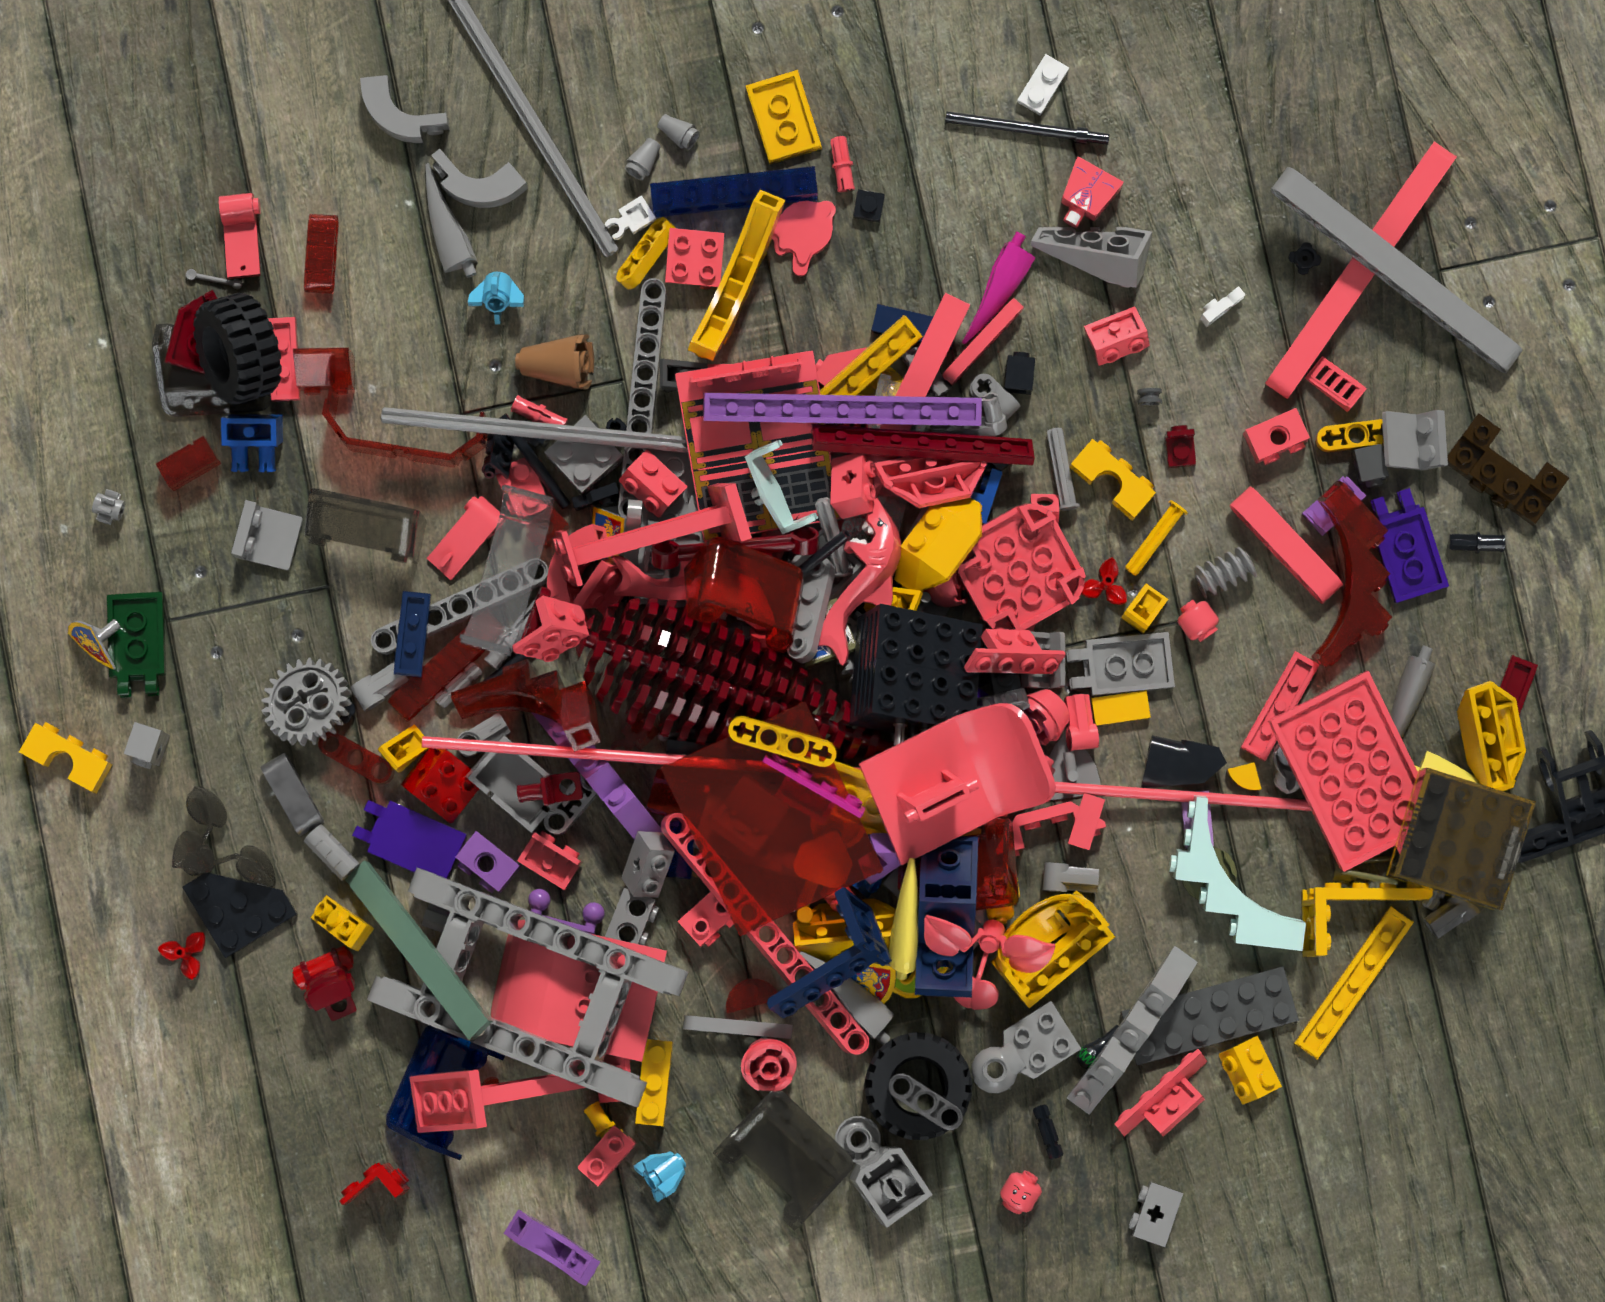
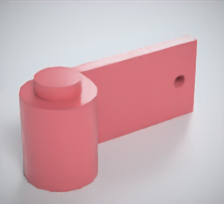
(240, 234)
(465, 537)

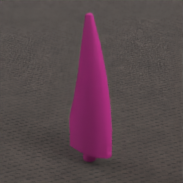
(1004, 279)

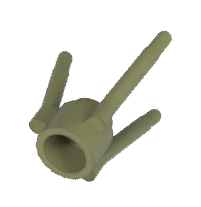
(1353, 873)

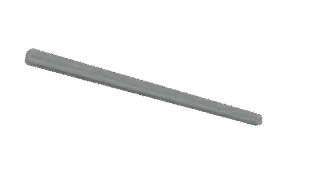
(534, 127)
(534, 430)

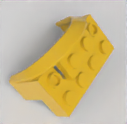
(1083, 939)

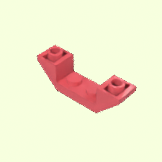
(1056, 813)

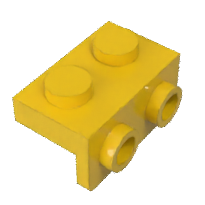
(1249, 1070)

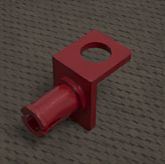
(550, 790)

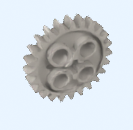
(315, 721)

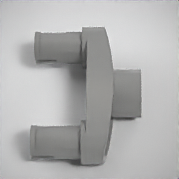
(991, 425)

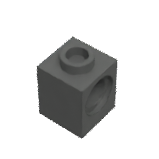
(1370, 466)

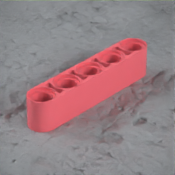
(1286, 545)

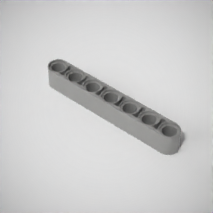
(446, 607)

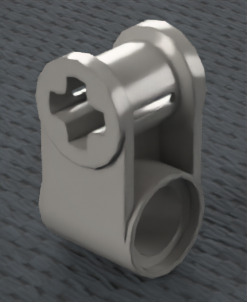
(1008, 403)

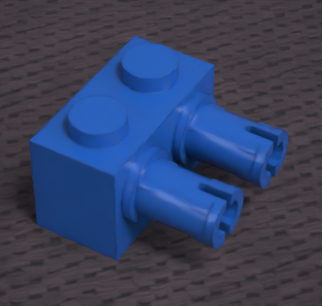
(248, 430)

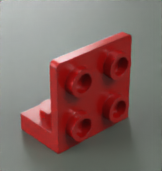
(441, 783)

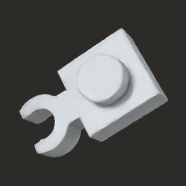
(635, 217)
(1215, 309)

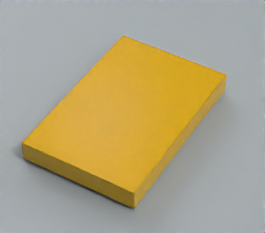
(783, 117)

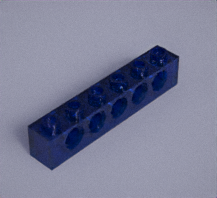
(732, 191)

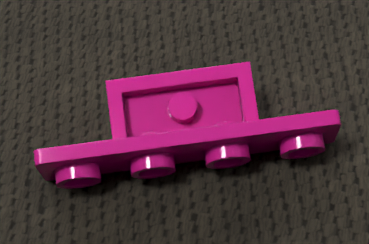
(851, 803)

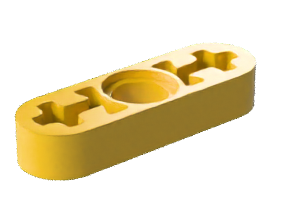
(645, 254)
(1335, 431)

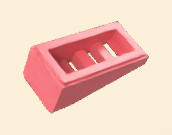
(1329, 391)

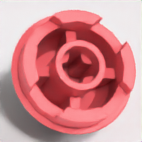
(1047, 715)
(768, 1065)

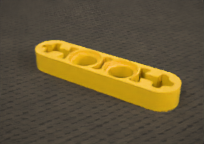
(783, 737)

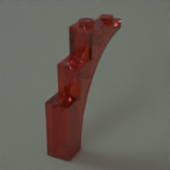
(1363, 572)
(543, 694)

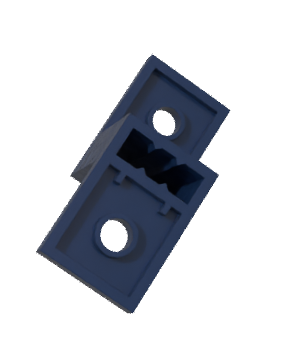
(948, 894)

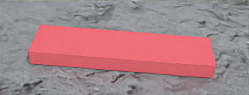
(1282, 698)

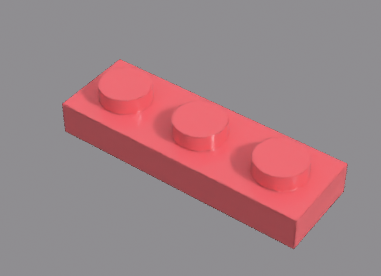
(286, 333)

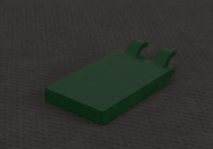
(139, 643)

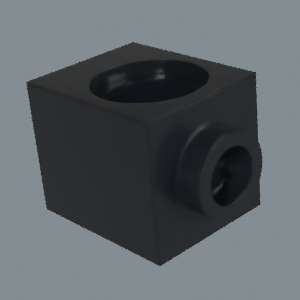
(1019, 373)

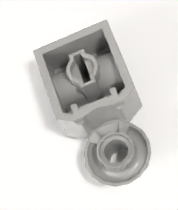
(1028, 1048)
(881, 1173)

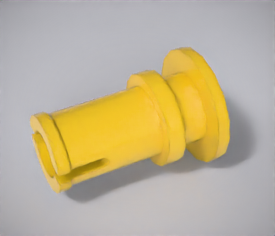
(599, 1119)

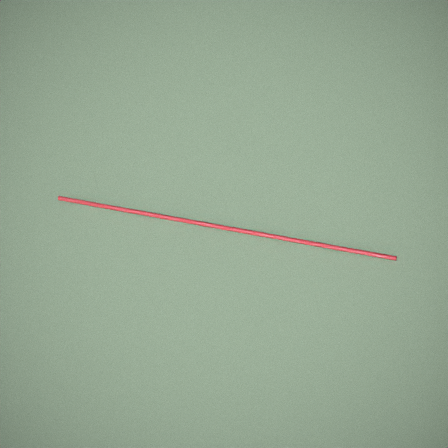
(661, 759)

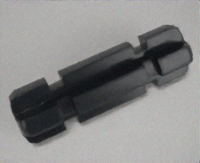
(1048, 1131)

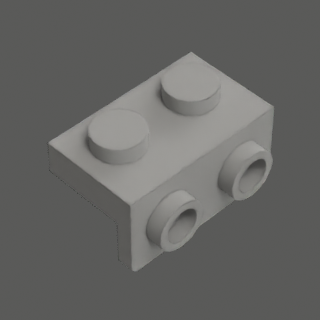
(1047, 641)

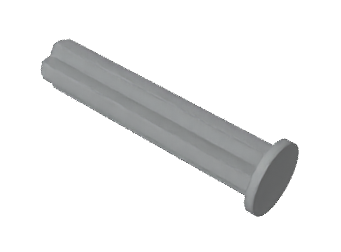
(1062, 469)
(830, 530)

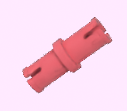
(536, 413)

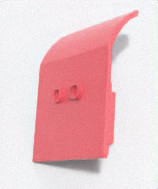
(958, 778)
(551, 995)

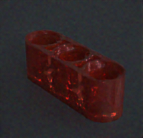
(321, 253)
(369, 762)

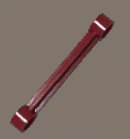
(801, 541)

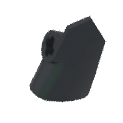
(1180, 762)

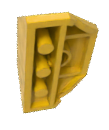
(939, 544)
(1491, 735)
(826, 935)

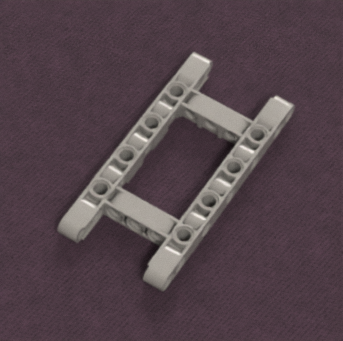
(602, 1014)

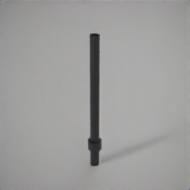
(1080, 135)

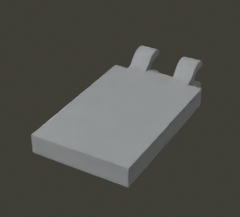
(1124, 664)

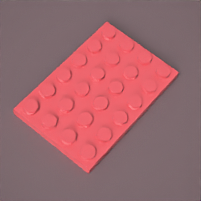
(1349, 767)

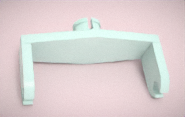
(771, 492)

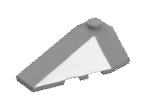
(1110, 256)

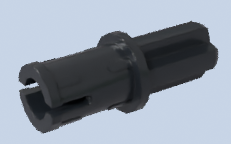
(1477, 542)

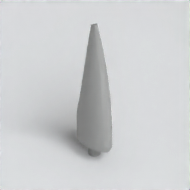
(450, 239)
(1411, 688)
(860, 1003)

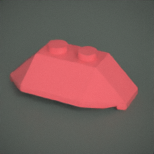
(928, 480)

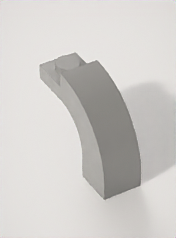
(397, 124)
(483, 192)

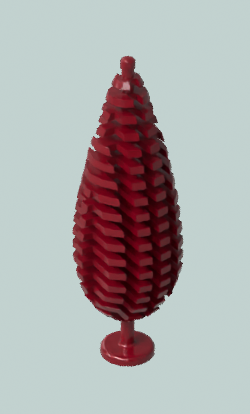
(701, 677)

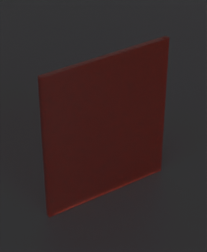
(764, 833)

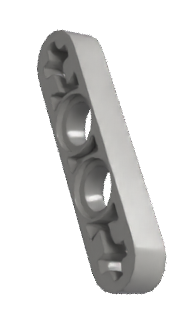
(737, 1027)

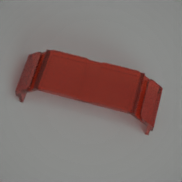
(464, 452)

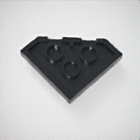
(237, 910)

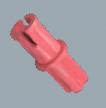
(842, 164)

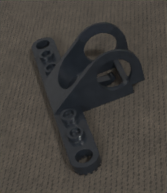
(1579, 816)

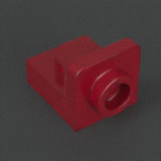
(1180, 447)

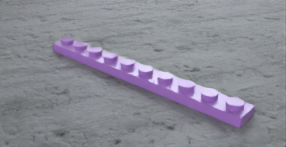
(842, 409)

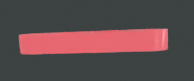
(982, 341)

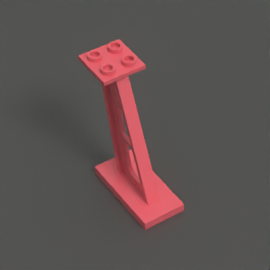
(725, 513)
(458, 1099)

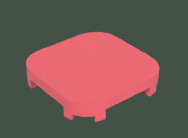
(1021, 569)

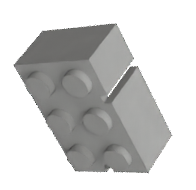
(502, 775)

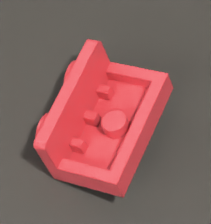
(652, 483)
(550, 860)

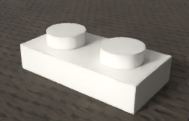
(1043, 84)

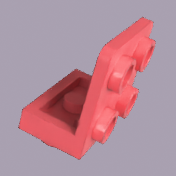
(561, 629)

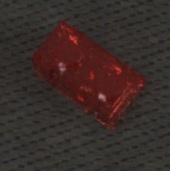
(188, 463)

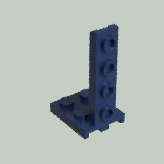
(867, 949)

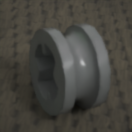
(1149, 396)

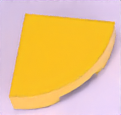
(1245, 776)

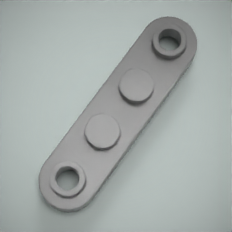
(812, 611)

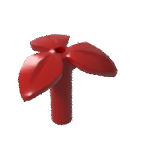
(1108, 572)
(172, 951)

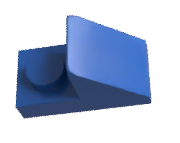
(989, 485)

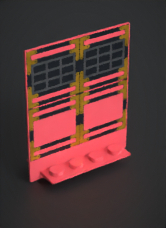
(720, 447)

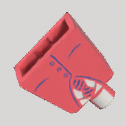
(1088, 192)

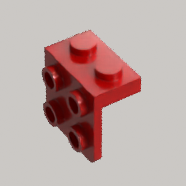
(393, 1180)

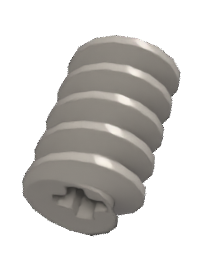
(1224, 571)

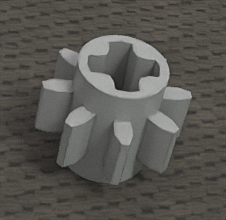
(108, 506)

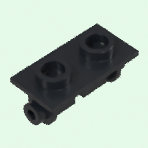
(499, 457)

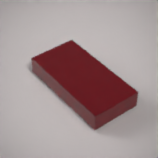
(1518, 679)

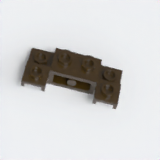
(1499, 477)

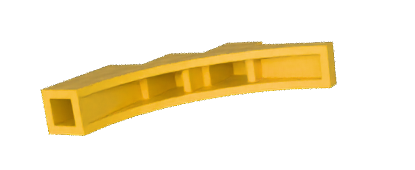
(738, 277)

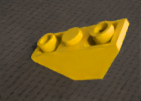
(342, 923)

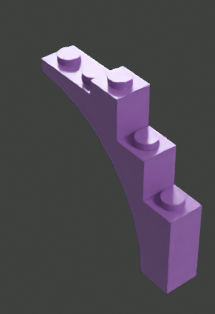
(607, 785)

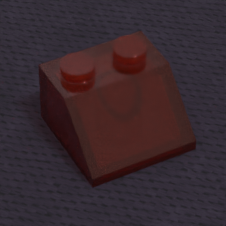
(324, 369)

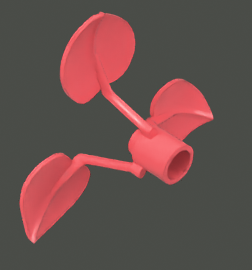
(1024, 953)

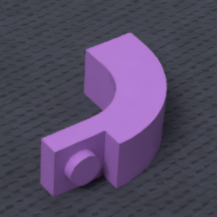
(552, 1247)

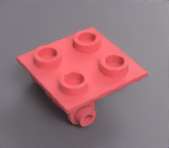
(694, 258)

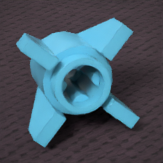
(496, 293)
(662, 1173)

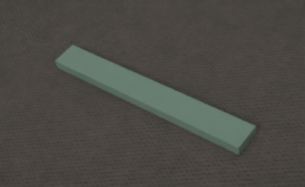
(419, 951)

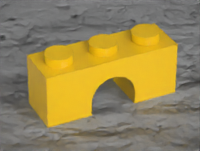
(1097, 461)
(88, 767)
(655, 1071)

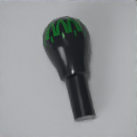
(1091, 1050)

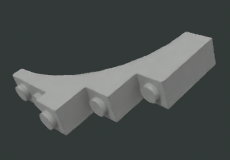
(1133, 1030)

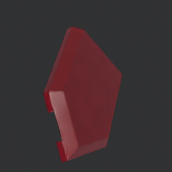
(182, 344)

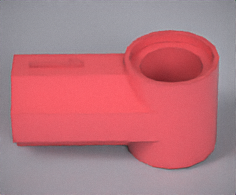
(1081, 731)

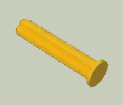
(1155, 538)

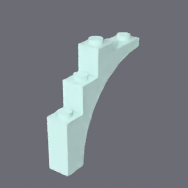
(1200, 864)

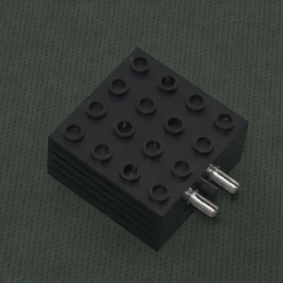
(912, 670)

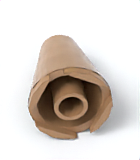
(559, 361)

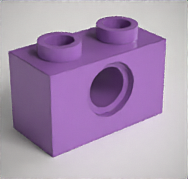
(478, 848)

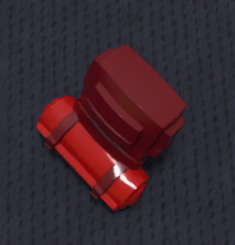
(327, 981)

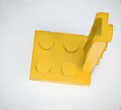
(1317, 913)

